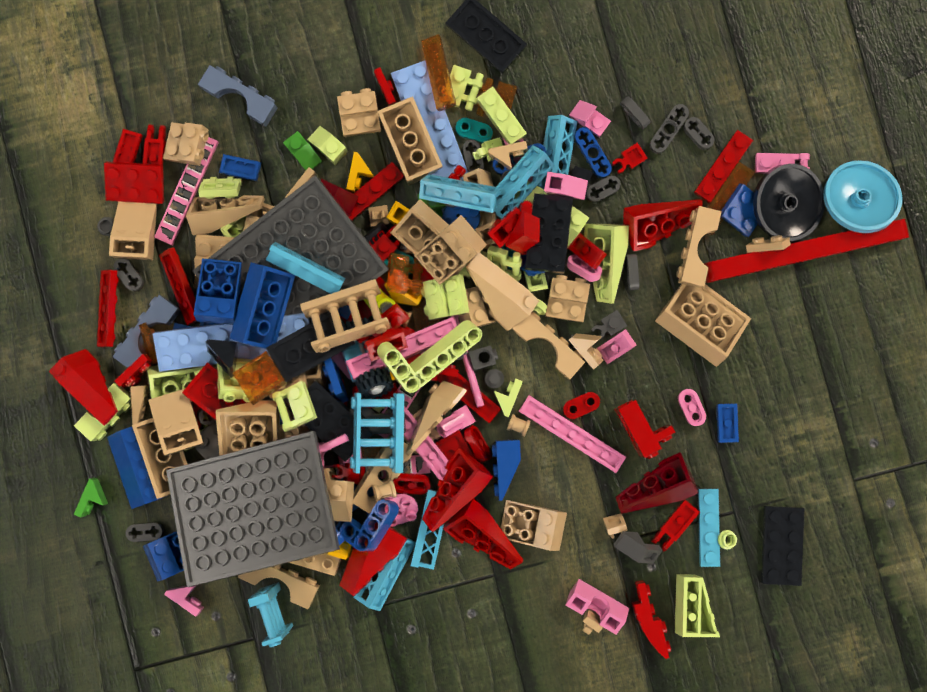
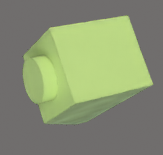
(328, 145)

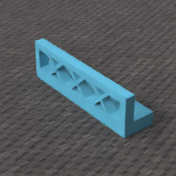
(553, 140)
(517, 180)
(459, 193)
(305, 268)
(421, 539)
(386, 579)

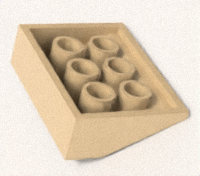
(704, 321)
(247, 426)

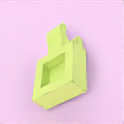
(483, 151)

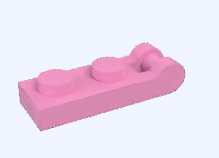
(767, 161)

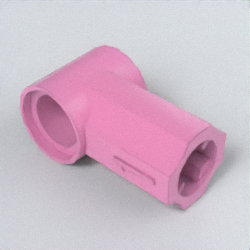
(458, 420)

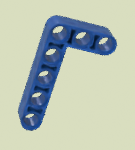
(368, 530)

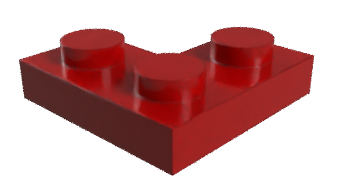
(132, 374)

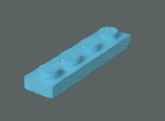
(708, 527)

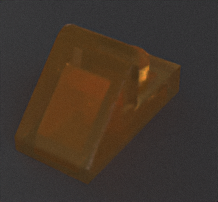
(147, 337)

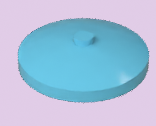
(862, 196)

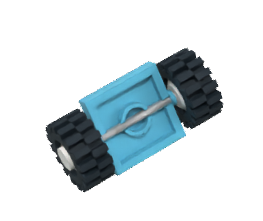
(371, 383)

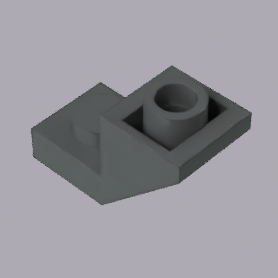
(634, 547)

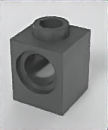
(475, 360)

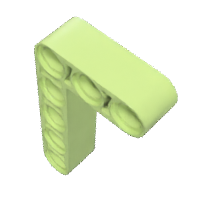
(429, 359)

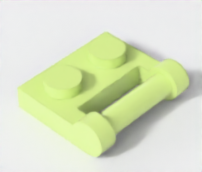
(300, 405)

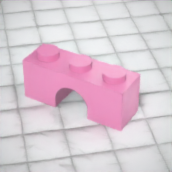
(611, 612)

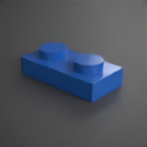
(727, 423)

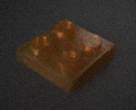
(259, 378)

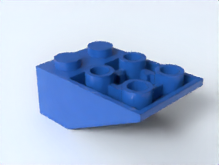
(218, 291)
(507, 459)
(165, 556)

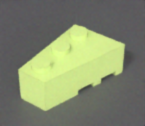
(692, 608)

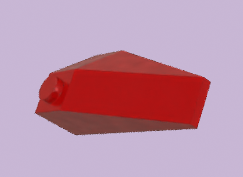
(656, 220)
(84, 381)
(460, 485)
(480, 530)
(365, 564)

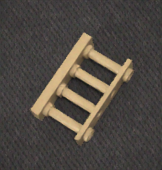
(332, 303)

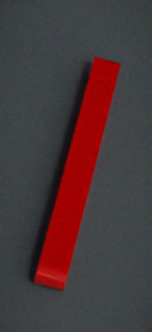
(804, 251)

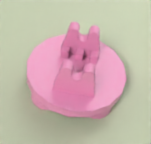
(407, 509)

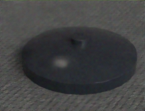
(789, 201)

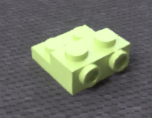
(445, 299)
(229, 387)

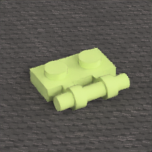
(460, 79)
(224, 187)
(502, 260)

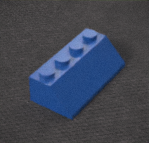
(262, 306)
(132, 468)

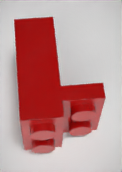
(639, 431)

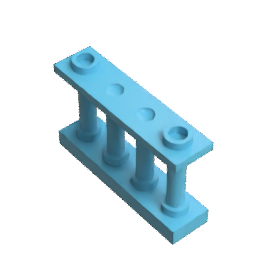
(395, 423)
(267, 603)

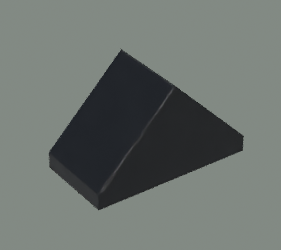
(224, 353)

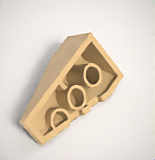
(212, 214)

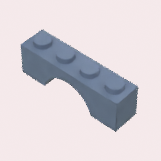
(218, 84)
(160, 312)

